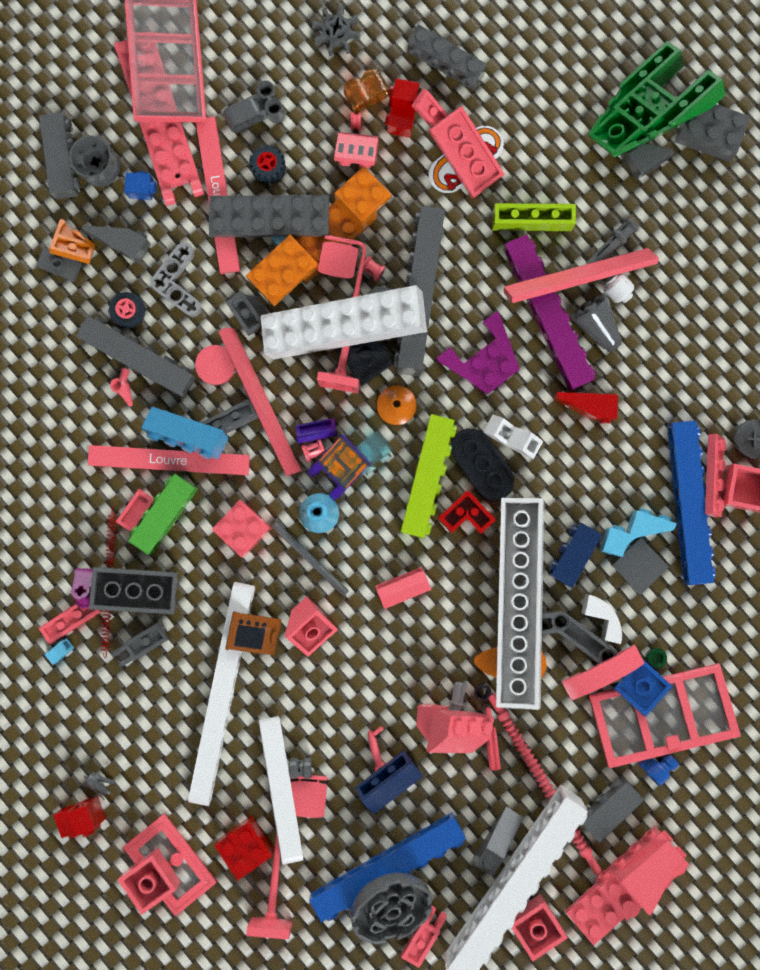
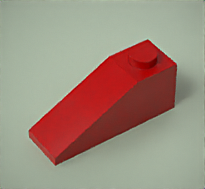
(594, 406)

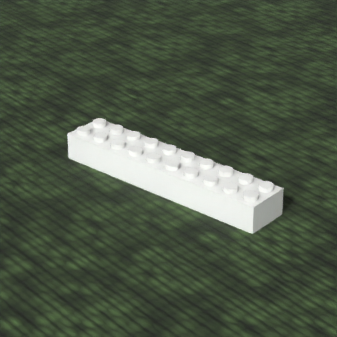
(520, 603)
(517, 882)

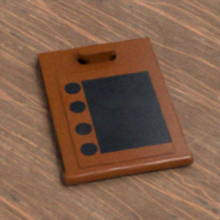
(253, 633)

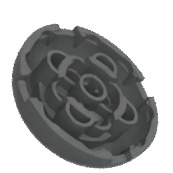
(390, 907)

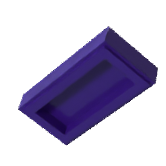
(316, 430)

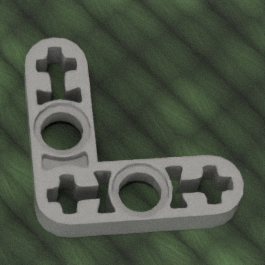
(171, 286)

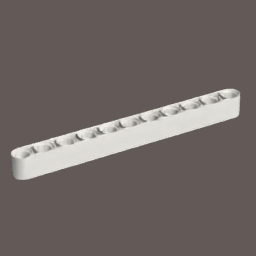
(219, 703)

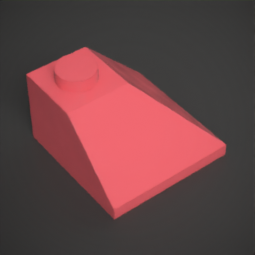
(308, 627)

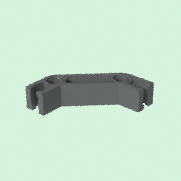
(578, 636)

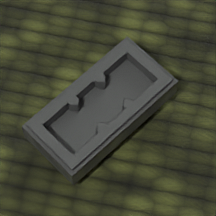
(59, 265)

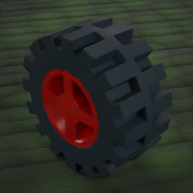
(268, 157)

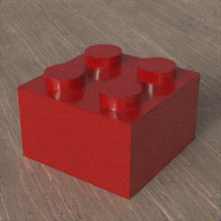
(244, 848)

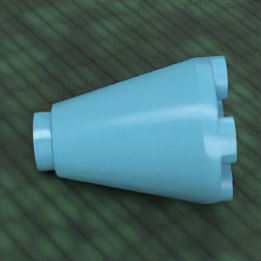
(328, 517)

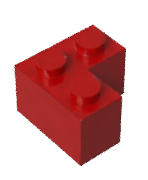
(402, 113)
(467, 509)
(80, 818)

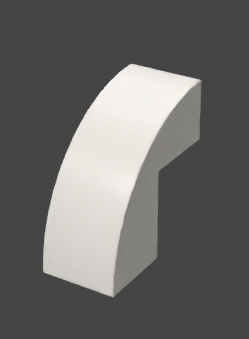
(513, 437)
(598, 608)

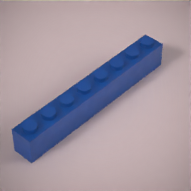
(690, 503)
(400, 858)

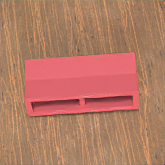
(403, 587)

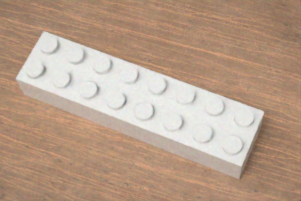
(344, 322)

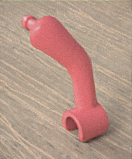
(374, 748)

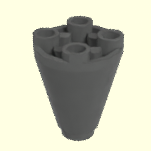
(598, 322)

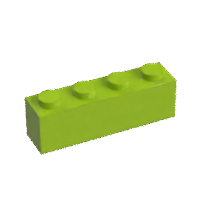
(533, 217)

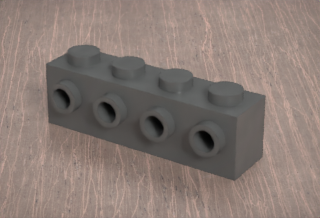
(446, 57)

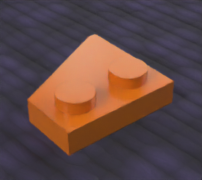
(71, 244)

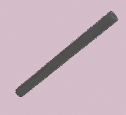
(310, 558)

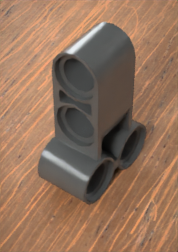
(254, 109)

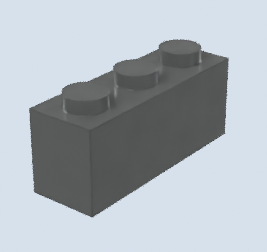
(611, 808)

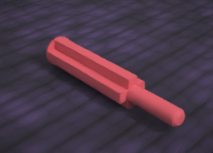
(492, 746)

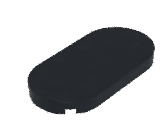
(482, 464)

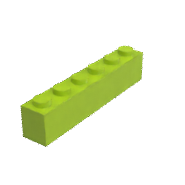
(427, 476)

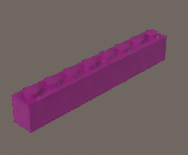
(550, 316)

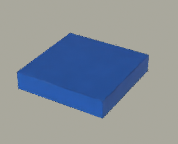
(643, 688)

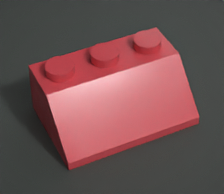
(458, 731)

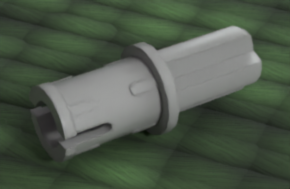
(458, 696)

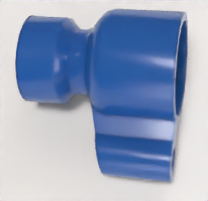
(659, 770)

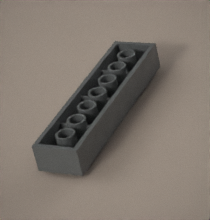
(424, 266)

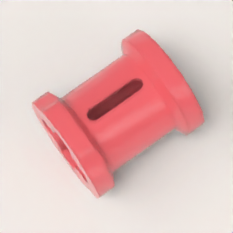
(373, 268)
(317, 445)

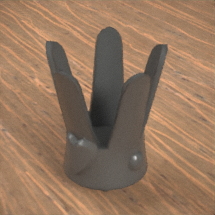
(93, 782)

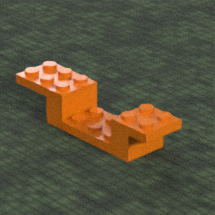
(299, 258)

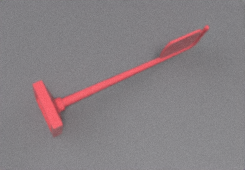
(340, 262)
(309, 802)

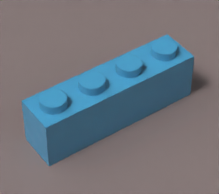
(184, 433)

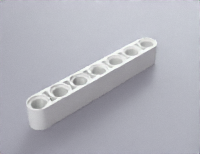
(280, 790)

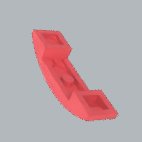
(603, 673)

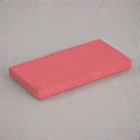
(466, 152)

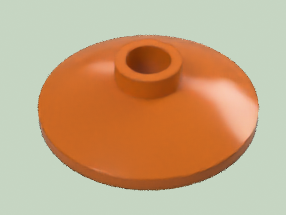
(398, 415)

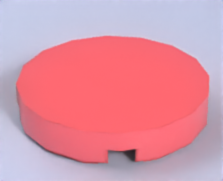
(214, 365)

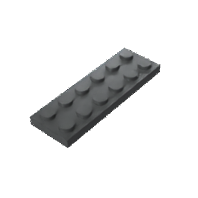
(269, 216)

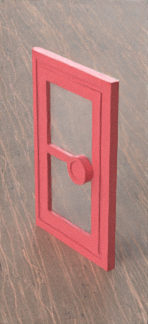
(186, 864)

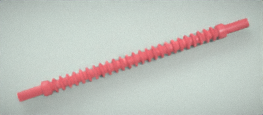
(503, 716)

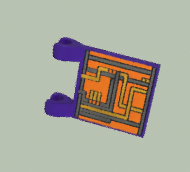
(342, 463)

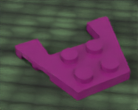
(488, 366)

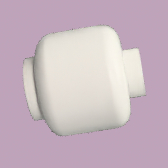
(619, 288)

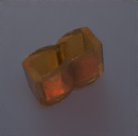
(365, 90)

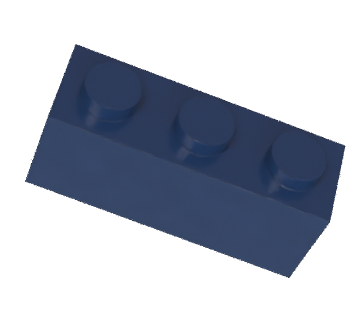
(574, 554)
(388, 782)

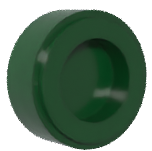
(656, 657)

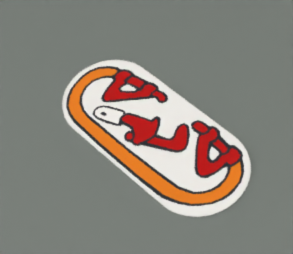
(442, 174)

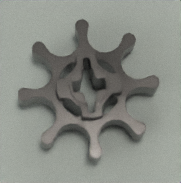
(330, 26)

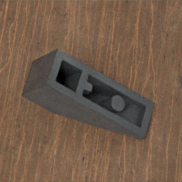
(122, 240)
(497, 841)

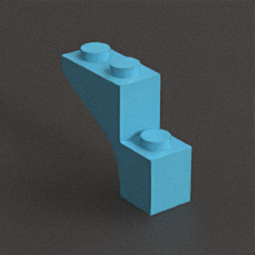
(640, 524)

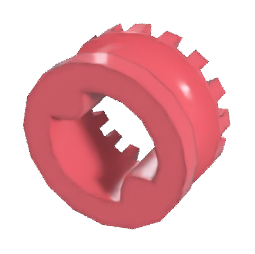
(355, 121)

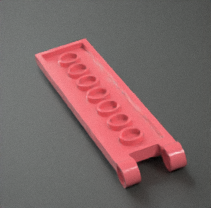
(166, 146)

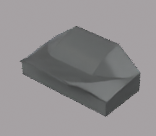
(247, 311)

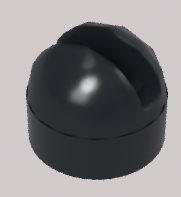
(478, 689)

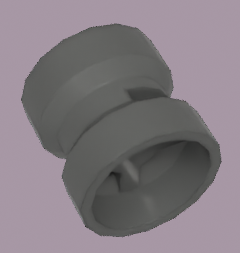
(305, 768)

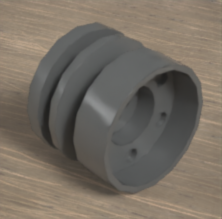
(87, 153)

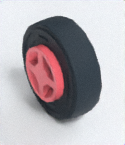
(125, 303)

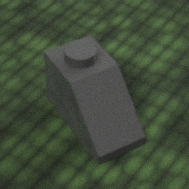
(645, 159)

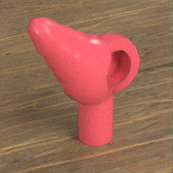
(122, 387)

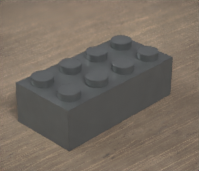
(133, 590)

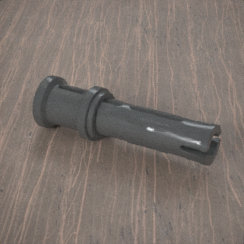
(617, 238)

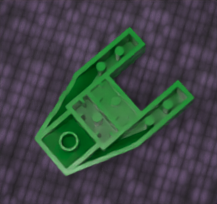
(647, 110)

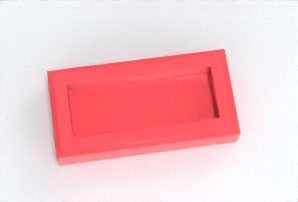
(134, 510)

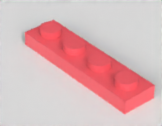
(714, 481)

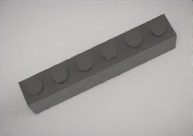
(136, 356)

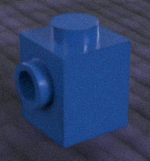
(140, 186)

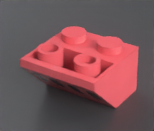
(356, 149)

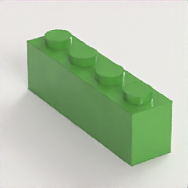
(163, 514)

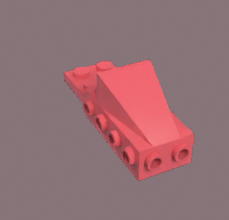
(628, 885)

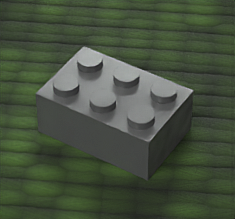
(714, 132)

